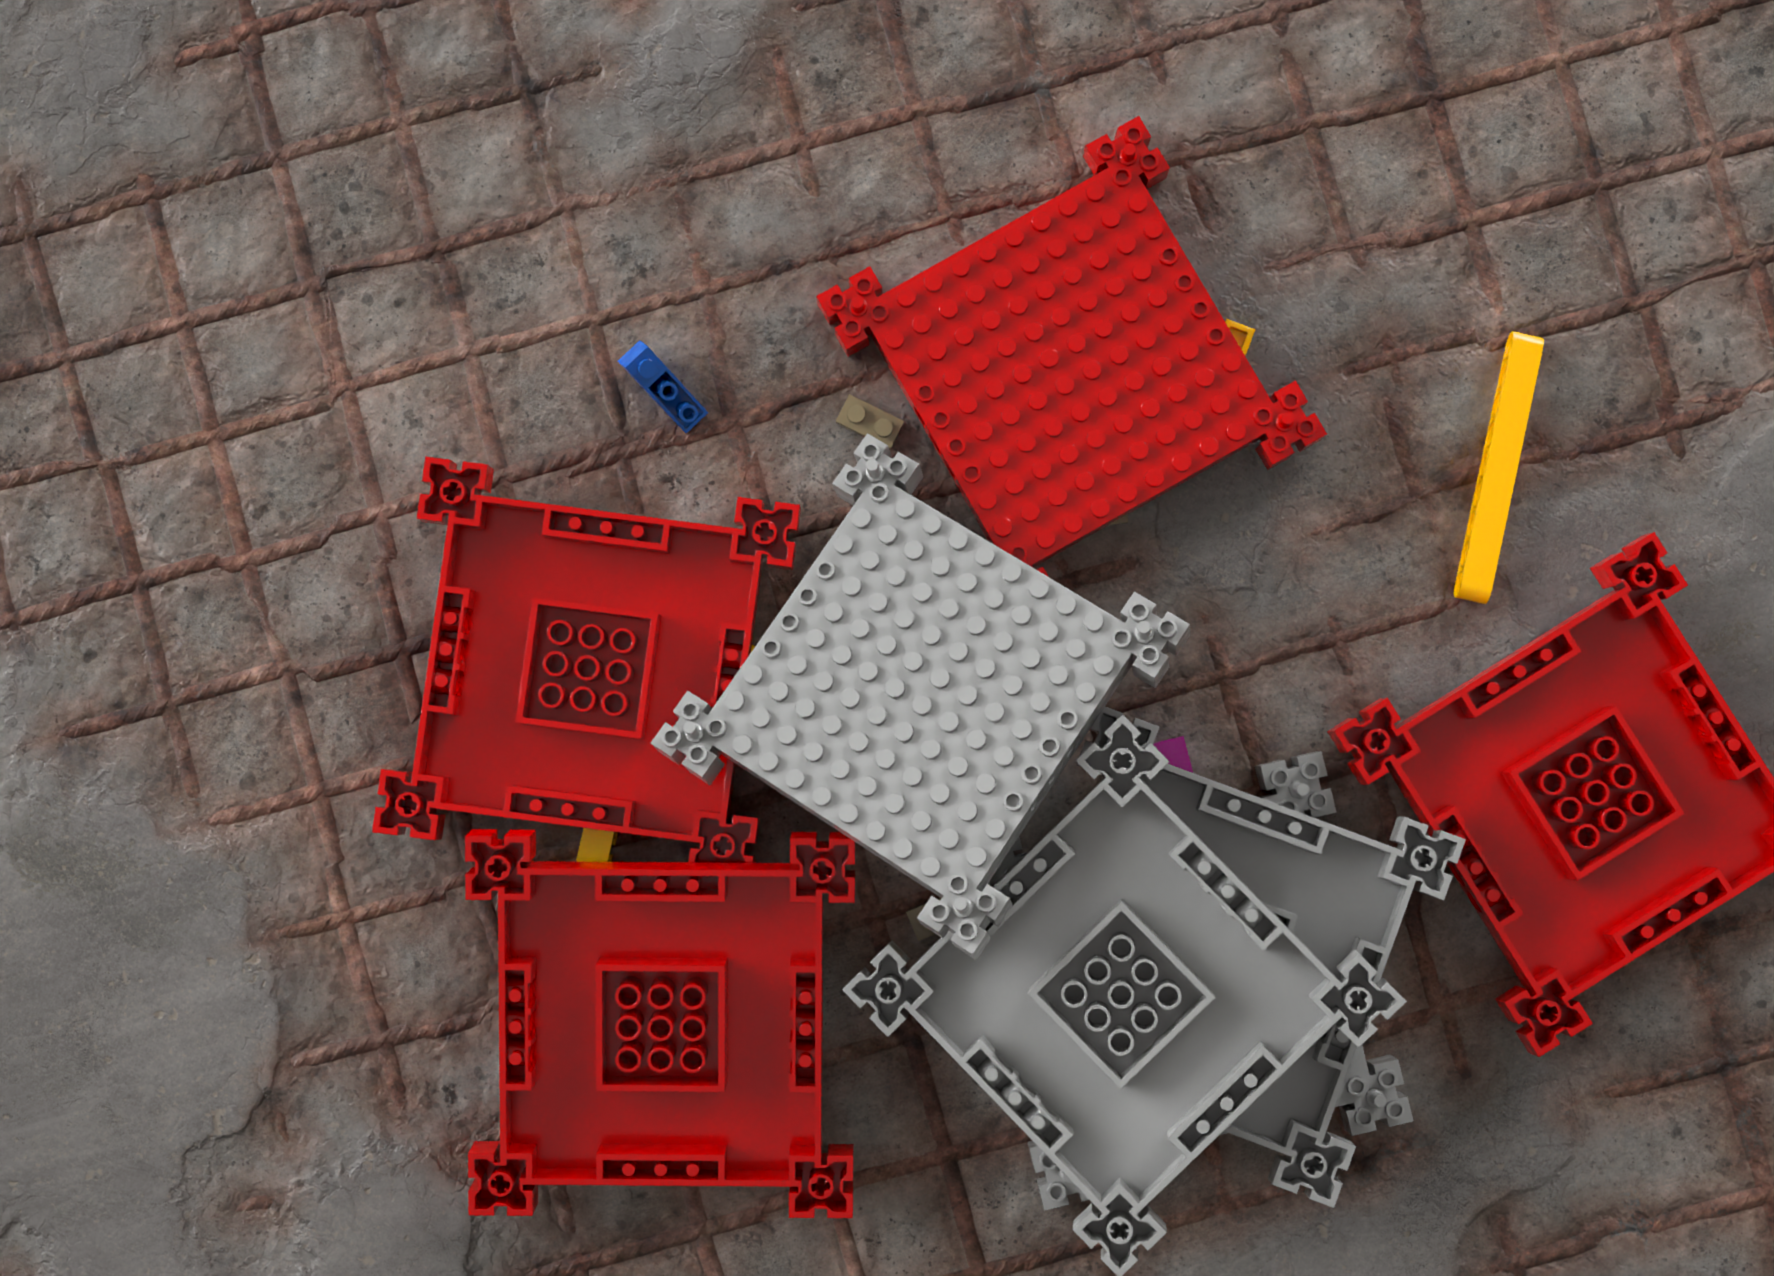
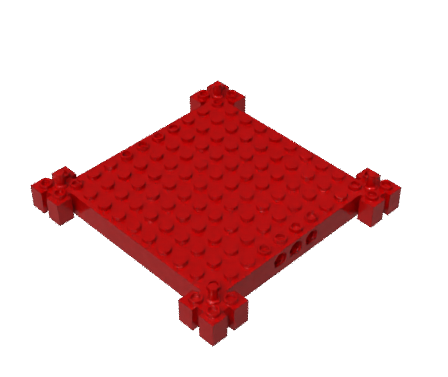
(1072, 361)
(565, 657)
(1590, 790)
(660, 1023)

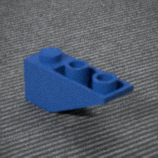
(662, 386)

